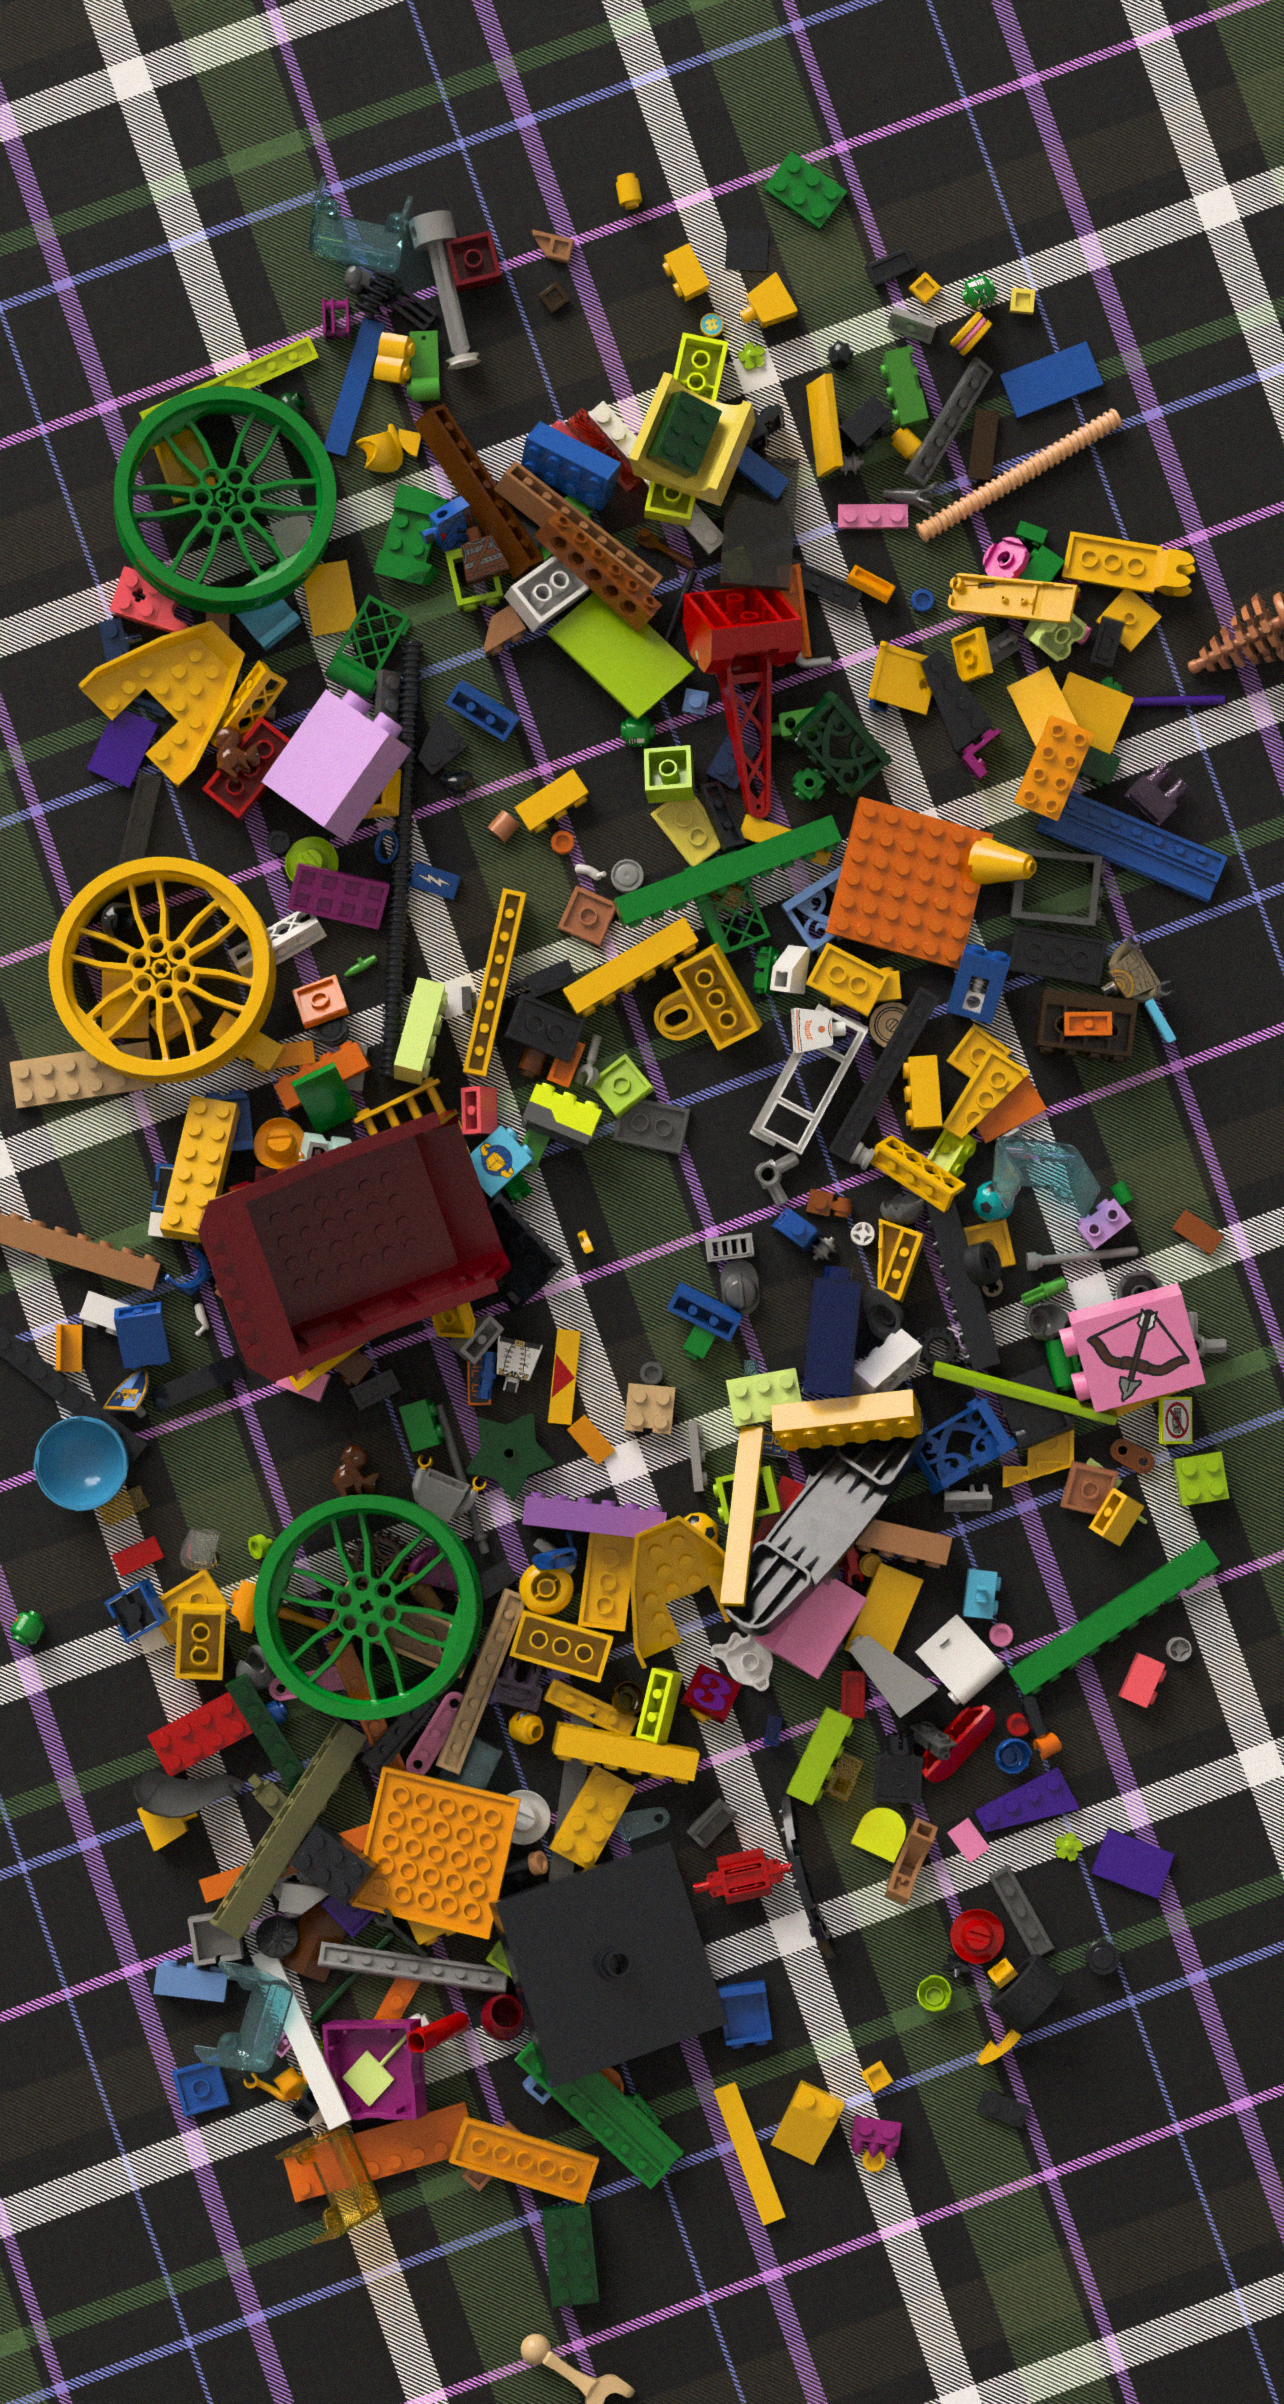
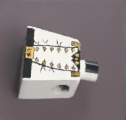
(516, 1361)

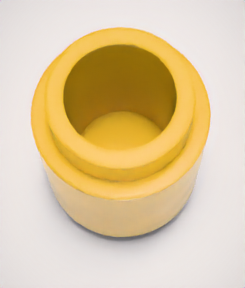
(628, 191)
(906, 443)

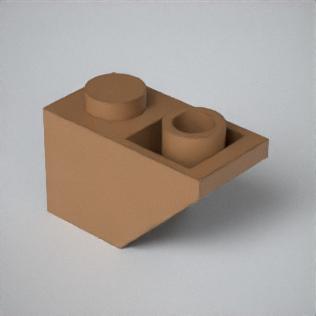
(503, 628)

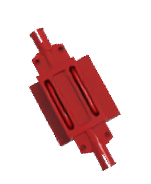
(743, 1876)

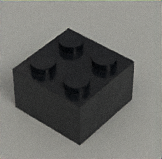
(865, 426)

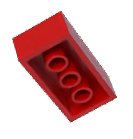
(242, 796)
(199, 1734)

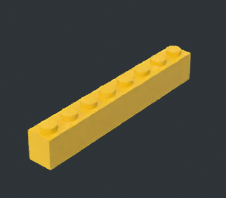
(494, 983)

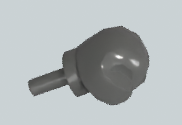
(357, 278)

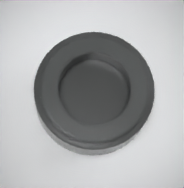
(651, 1373)

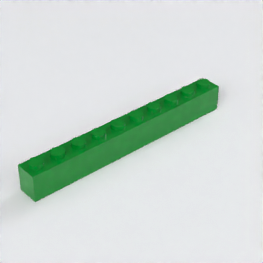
(727, 871)
(1113, 1617)

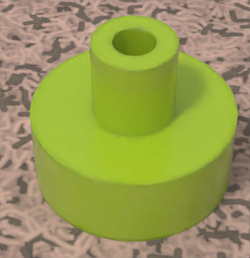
(259, 1546)

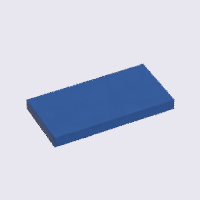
(1051, 380)

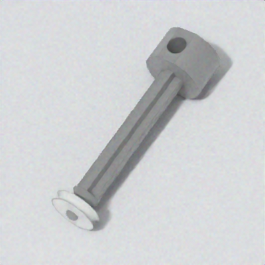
(429, 234)

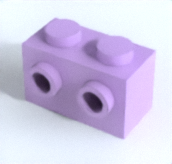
(1103, 1223)

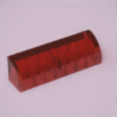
(593, 436)

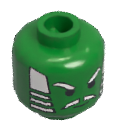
(979, 292)
(637, 732)

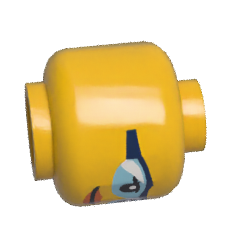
(526, 1727)

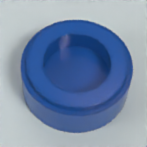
(922, 600)

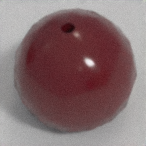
(512, 2023)

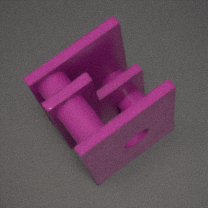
(336, 332)

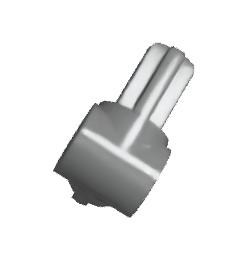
(773, 1184)
(1205, 1345)

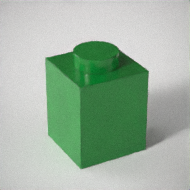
(698, 1343)

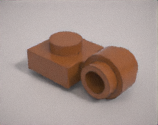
(821, 1203)

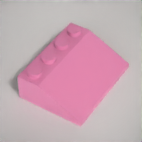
(815, 1628)

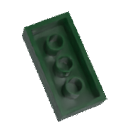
(570, 2254)

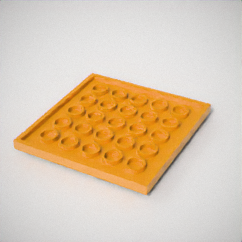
(437, 1851)

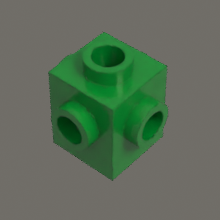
(806, 793)

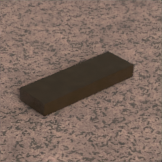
(983, 445)

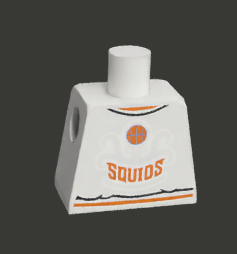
(813, 1029)

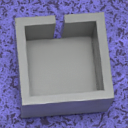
(211, 1941)

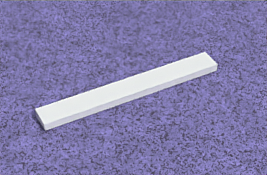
(308, 2052)

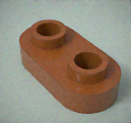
(1132, 1456)

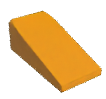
(591, 1439)

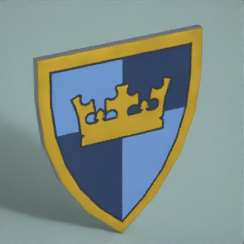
(130, 1394)

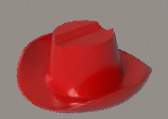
(977, 1936)

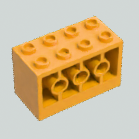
(1053, 768)

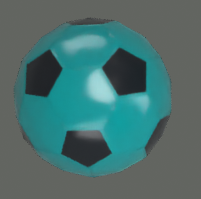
(988, 1204)

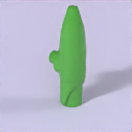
(361, 965)

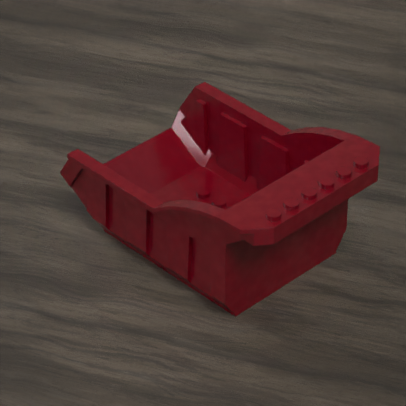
(352, 1245)

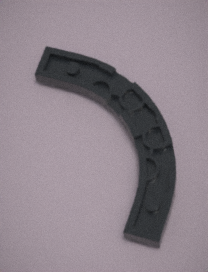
(801, 1881)

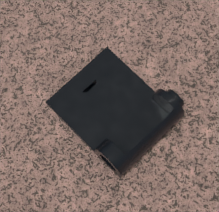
(1032, 1422)

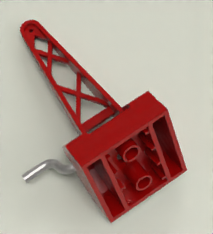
(737, 625)

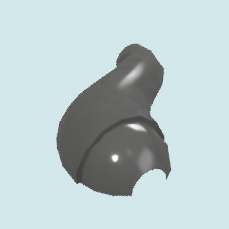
(179, 1798)

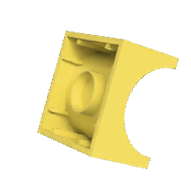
(721, 455)

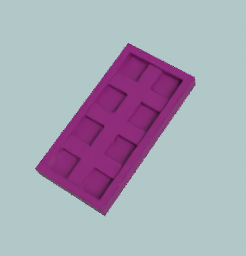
(338, 895)

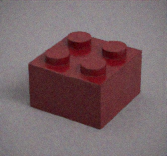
(473, 261)

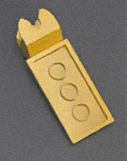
(1127, 565)

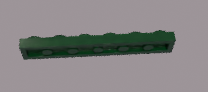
(266, 1730)

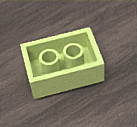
(754, 1395)

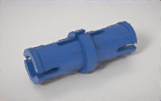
(486, 1375)

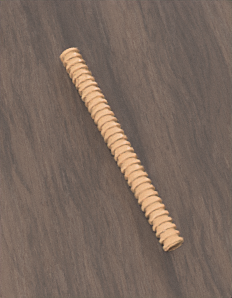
(1020, 474)

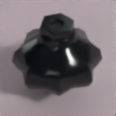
(840, 355)

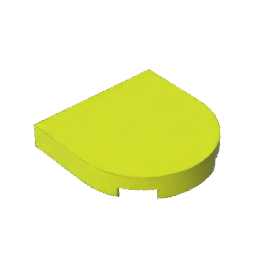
(881, 1833)

